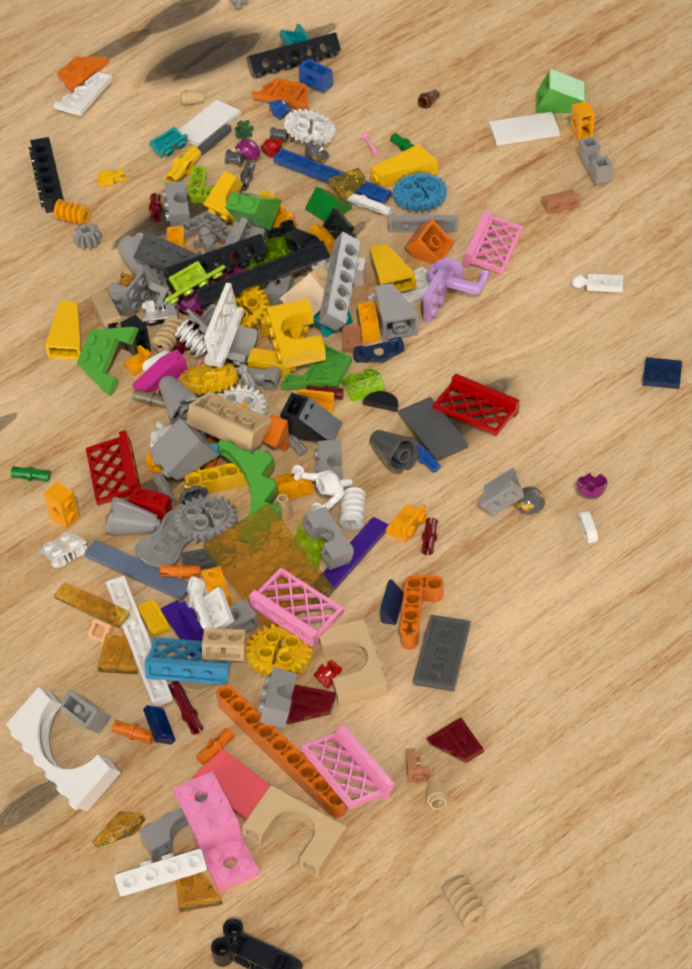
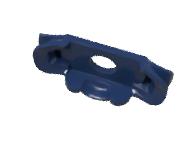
(391, 348)

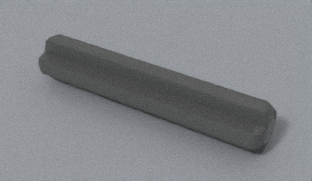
(214, 138)

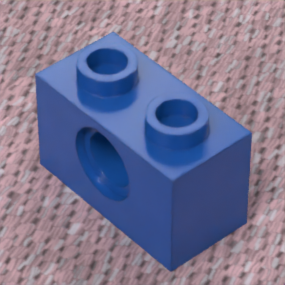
(315, 75)

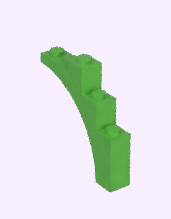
(256, 470)

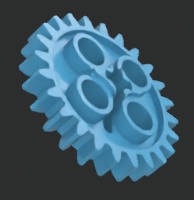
(420, 192)

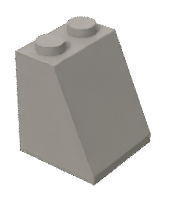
(394, 313)
(181, 450)

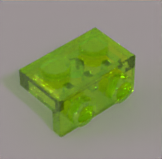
(363, 384)

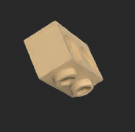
(223, 644)

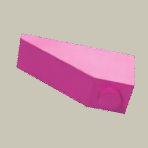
(168, 365)

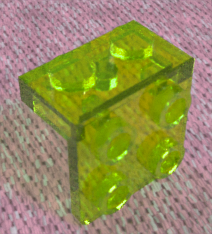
(277, 248)

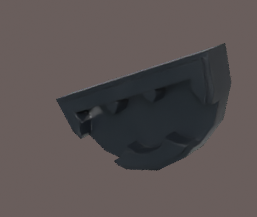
(382, 400)

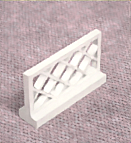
(222, 328)

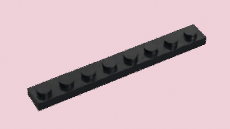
(264, 273)

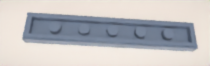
(136, 570)

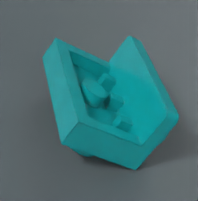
(292, 37)
(168, 142)

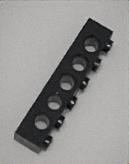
(255, 61)
(47, 173)
(255, 244)

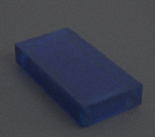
(159, 724)

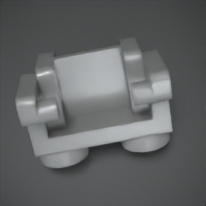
(207, 241)

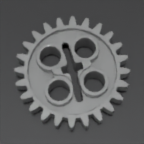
(195, 525)

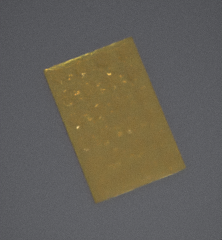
(256, 551)

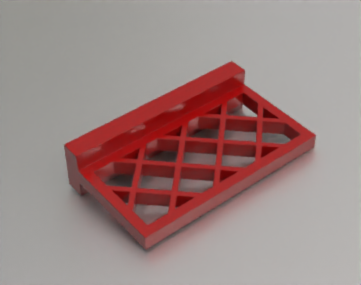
(483, 396)
(127, 461)

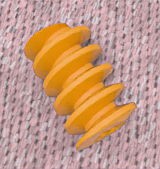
(72, 212)

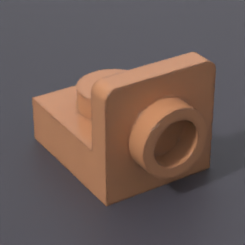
(351, 337)
(415, 771)

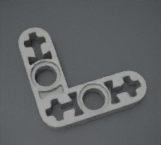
(203, 220)

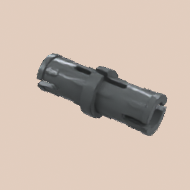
(247, 174)

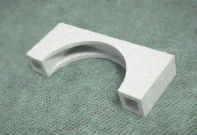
(32, 728)

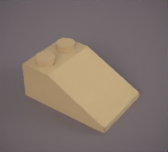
(310, 288)

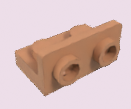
(560, 201)

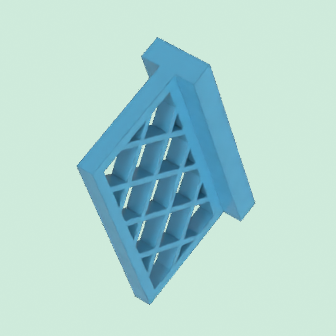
(186, 669)

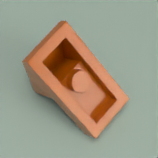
(278, 434)

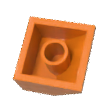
(429, 242)

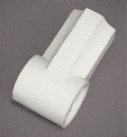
(195, 586)

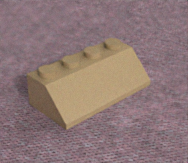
(228, 421)

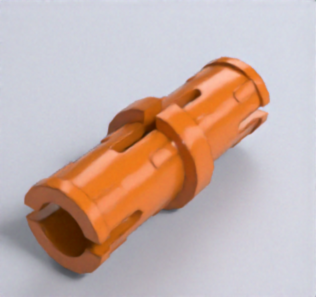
(179, 571)
(132, 731)
(214, 746)

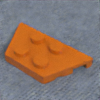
(80, 70)
(285, 90)

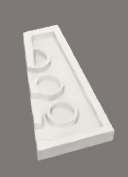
(84, 95)

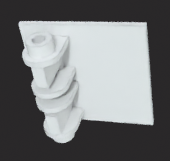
(152, 314)
(58, 549)

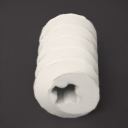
(192, 338)
(352, 509)

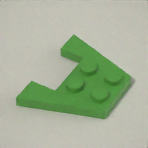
(99, 351)
(326, 372)

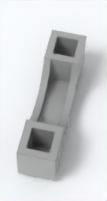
(159, 836)

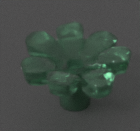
(243, 129)

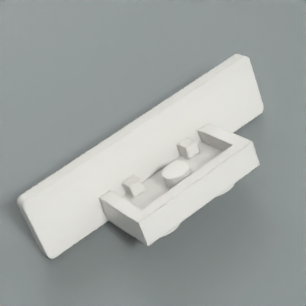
(160, 872)

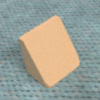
(99, 630)

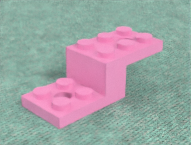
(216, 831)

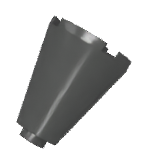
(395, 450)

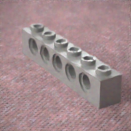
(339, 281)

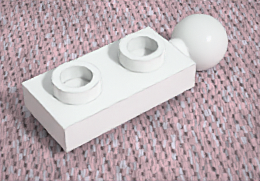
(599, 282)

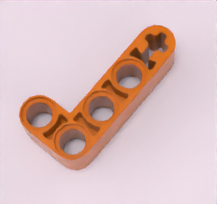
(416, 590)

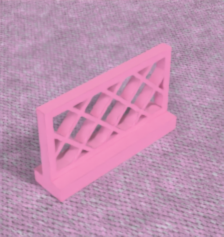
(481, 235)
(289, 621)
(360, 762)

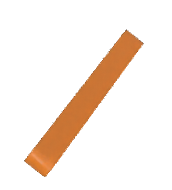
(283, 758)

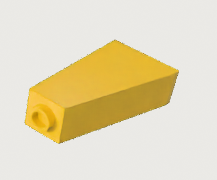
(409, 161)
(391, 268)
(65, 333)

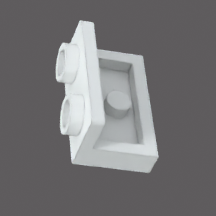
(213, 610)

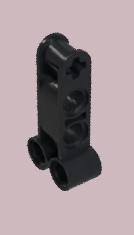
(295, 238)
(249, 951)

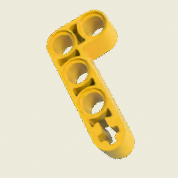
(217, 478)

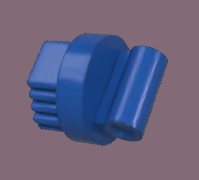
(280, 109)

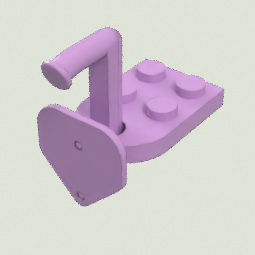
(446, 274)

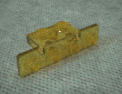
(92, 604)

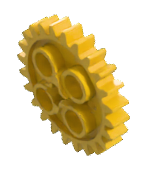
(248, 299)
(209, 378)
(266, 644)

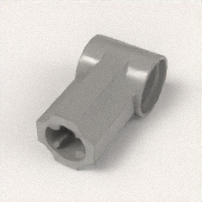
(267, 378)

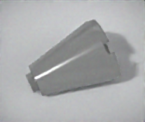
(127, 249)
(176, 398)
(130, 519)

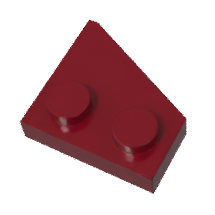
(309, 703)
(457, 741)

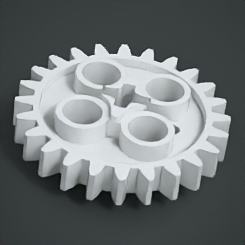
(298, 124)
(253, 399)

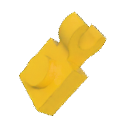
(108, 177)

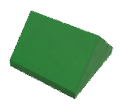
(323, 202)

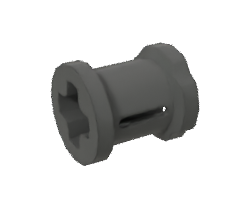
(279, 133)
(229, 157)

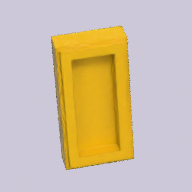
(153, 618)

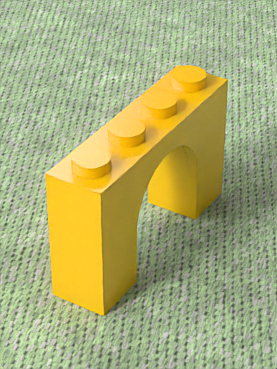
(220, 194)
(294, 351)
(265, 358)

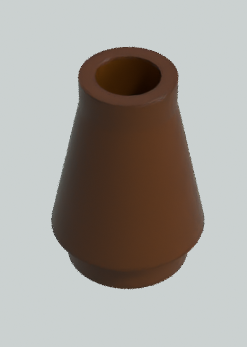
(427, 99)

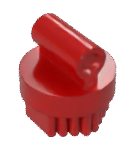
(270, 147)
(325, 674)

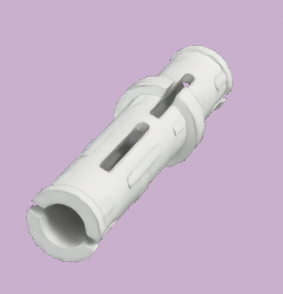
(364, 202)

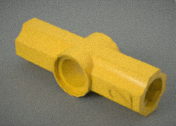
(183, 165)

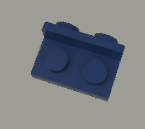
(662, 373)

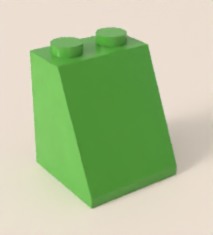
(559, 93)
(256, 208)

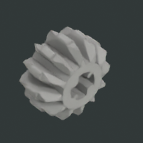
(87, 236)

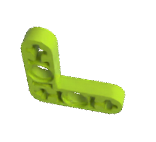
(199, 192)

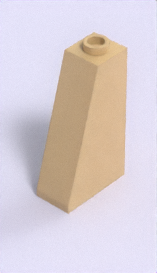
(106, 311)

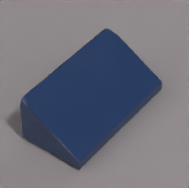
(391, 603)

